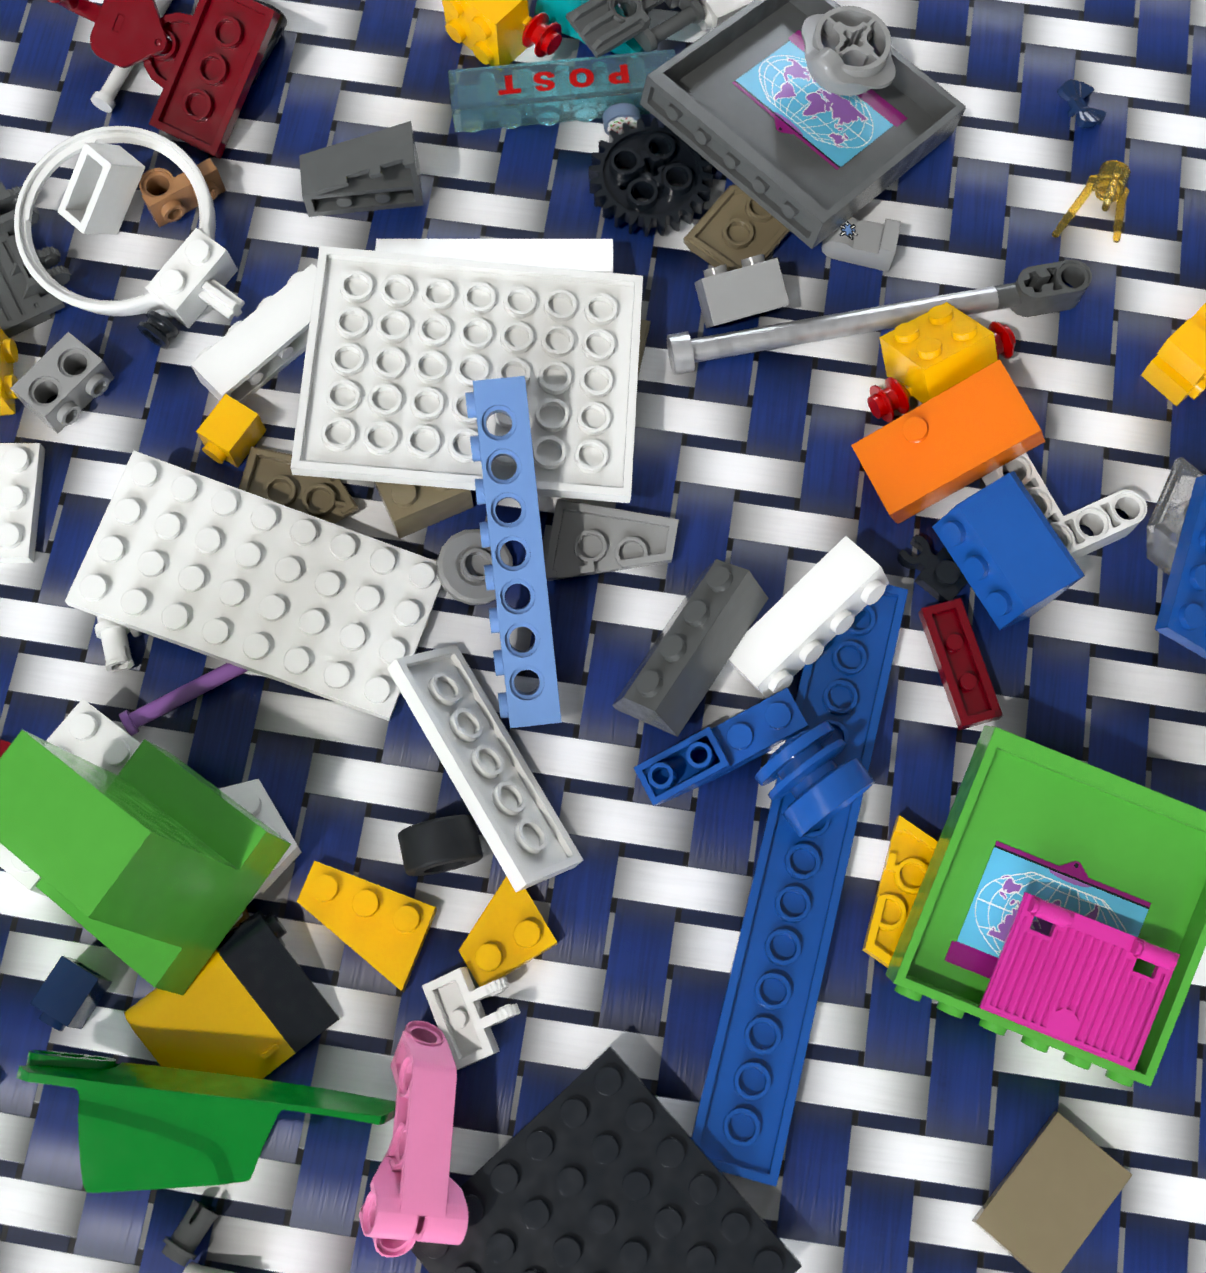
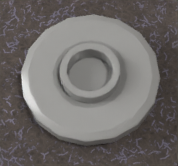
(462, 567)

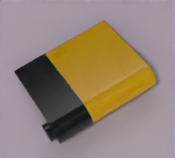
(240, 1012)

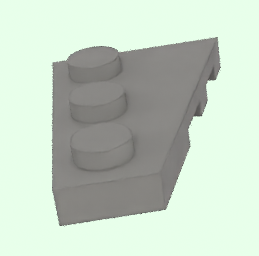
(606, 539)

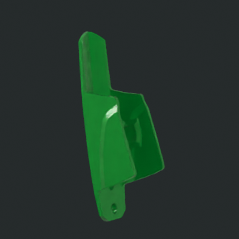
(176, 1124)

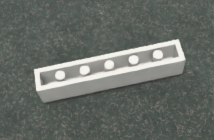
(556, 253)

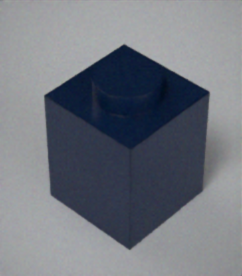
(70, 994)

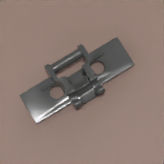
(605, 29)

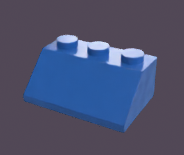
(1007, 551)

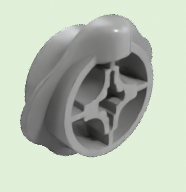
(848, 50)

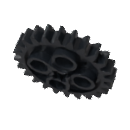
(649, 178)

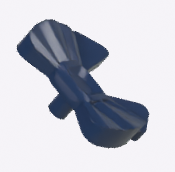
(1075, 93)

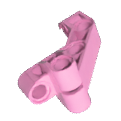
(412, 1188)

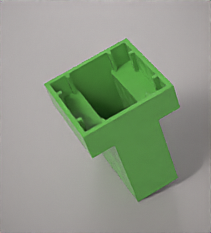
(136, 857)

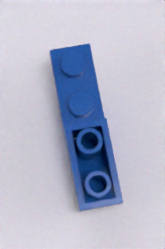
(721, 748)

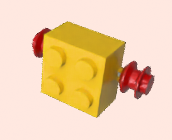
(500, 29)
(934, 355)

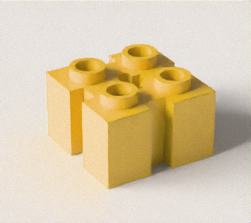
(1181, 361)

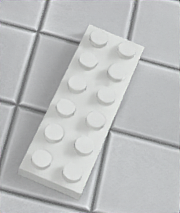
(485, 766)

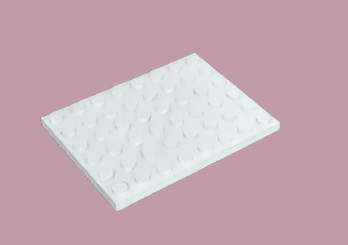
(410, 333)

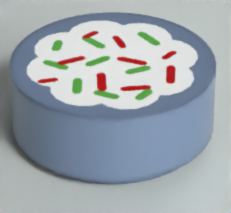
(618, 114)

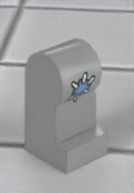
(864, 243)

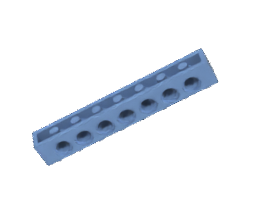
(510, 397)

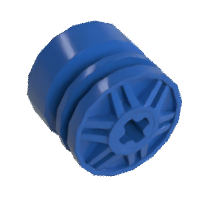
(814, 778)

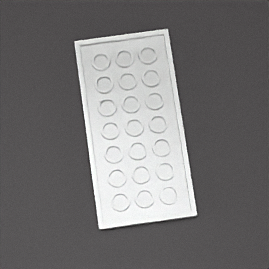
(256, 584)

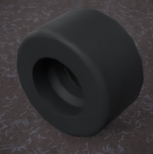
(440, 845)

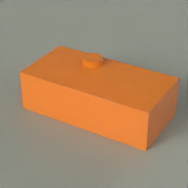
(948, 442)

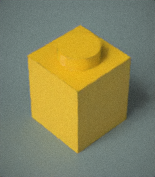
(230, 431)

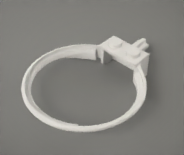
(189, 278)

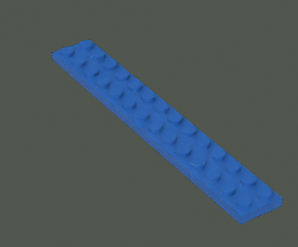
(792, 917)

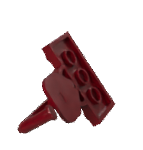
(202, 67)

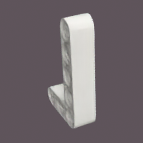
(1098, 516)

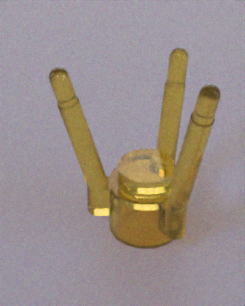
(1108, 187)

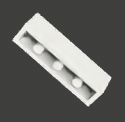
(260, 343)
(808, 618)

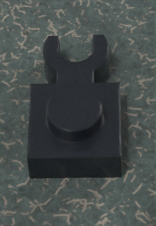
(938, 573)

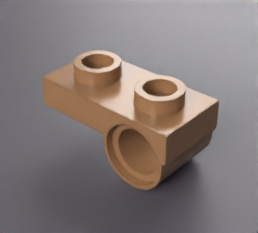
(179, 191)

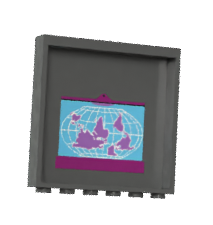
(782, 137)

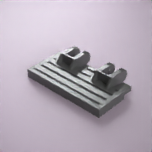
(19, 292)

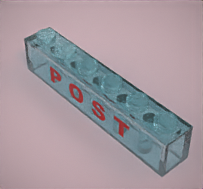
(549, 90)

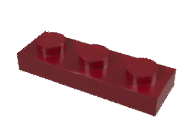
(960, 664)

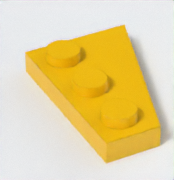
(900, 881)
(370, 919)

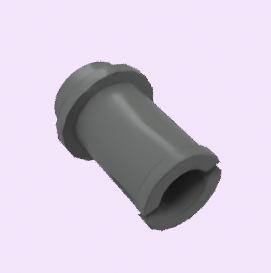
(189, 1233)

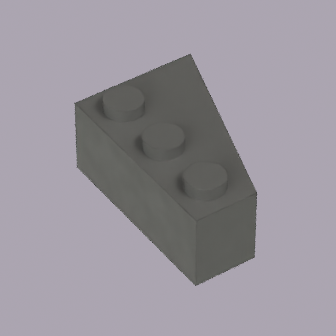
(363, 174)

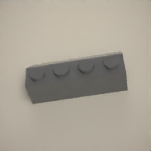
(693, 648)

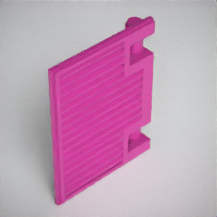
(1079, 982)

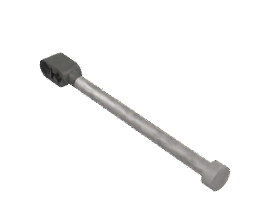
(1034, 293)

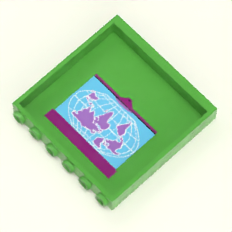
(1074, 840)

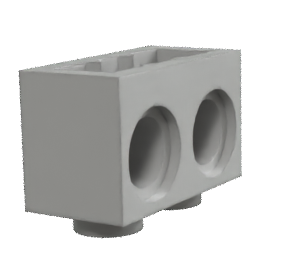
(55, 376)

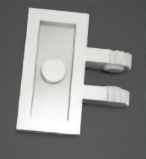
(462, 1017)

